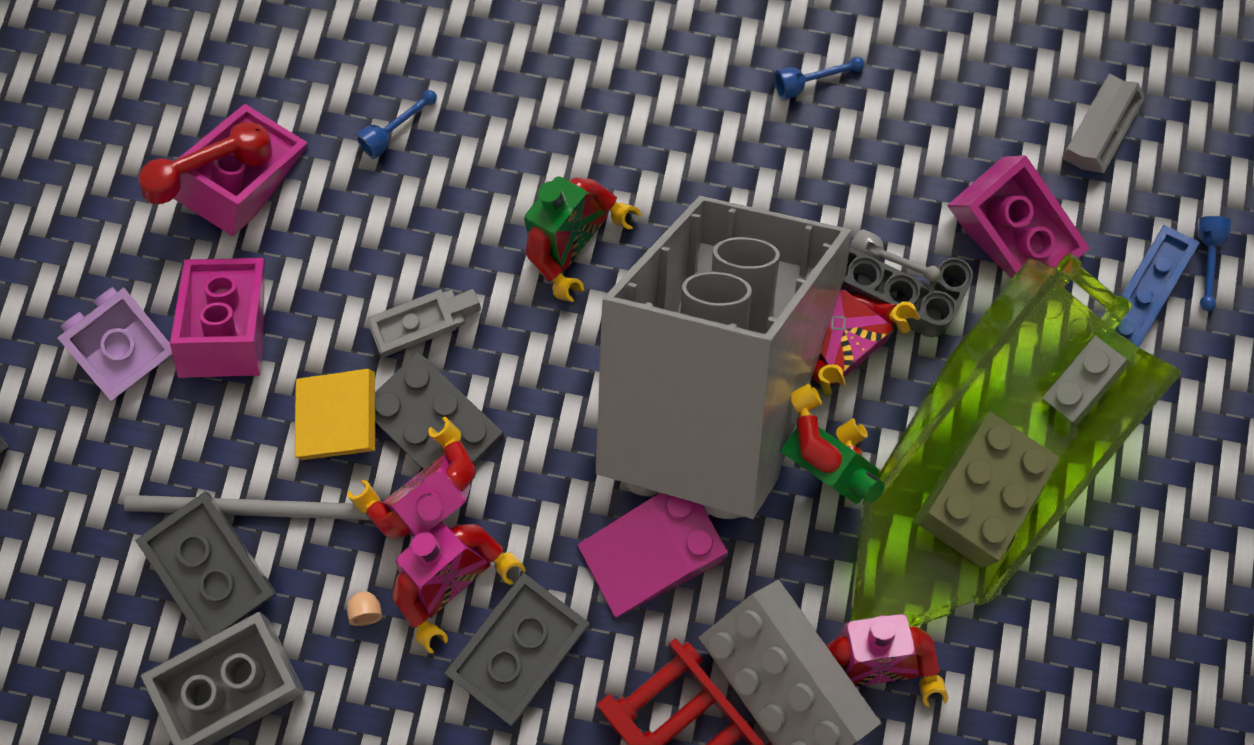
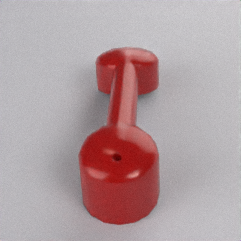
(161, 177)

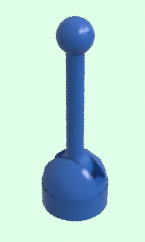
(791, 81)
(375, 139)
(1212, 232)

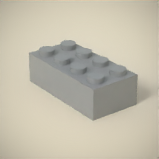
(787, 673)

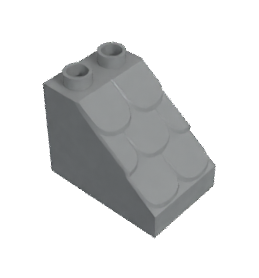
(709, 350)

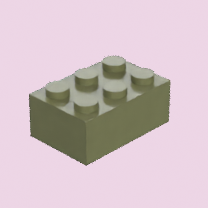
(986, 490)

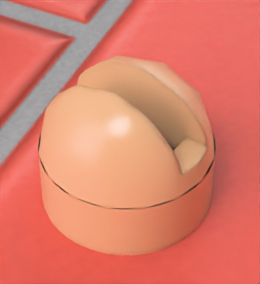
(363, 609)

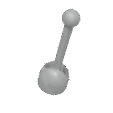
(873, 246)

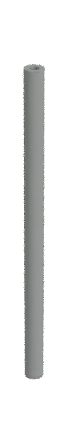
(249, 507)

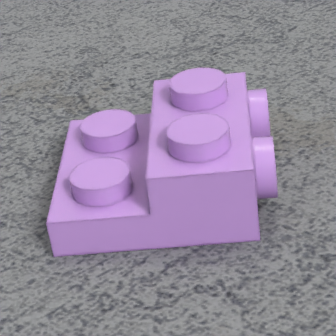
(115, 342)

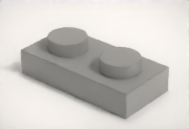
(1086, 380)

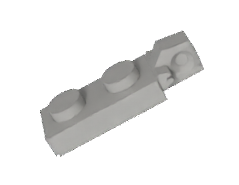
(421, 320)

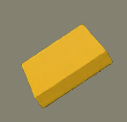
(335, 414)

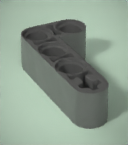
(923, 295)

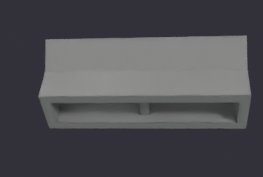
(1104, 125)

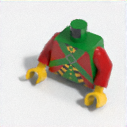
(563, 224)
(830, 459)

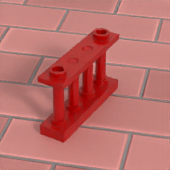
(623, 711)

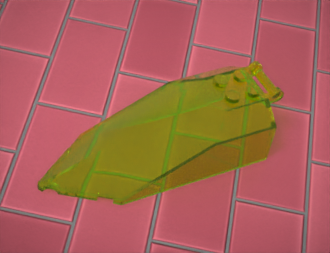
(1005, 369)

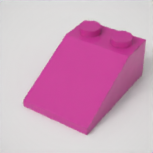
(233, 192)
(1016, 217)
(219, 318)
(652, 551)

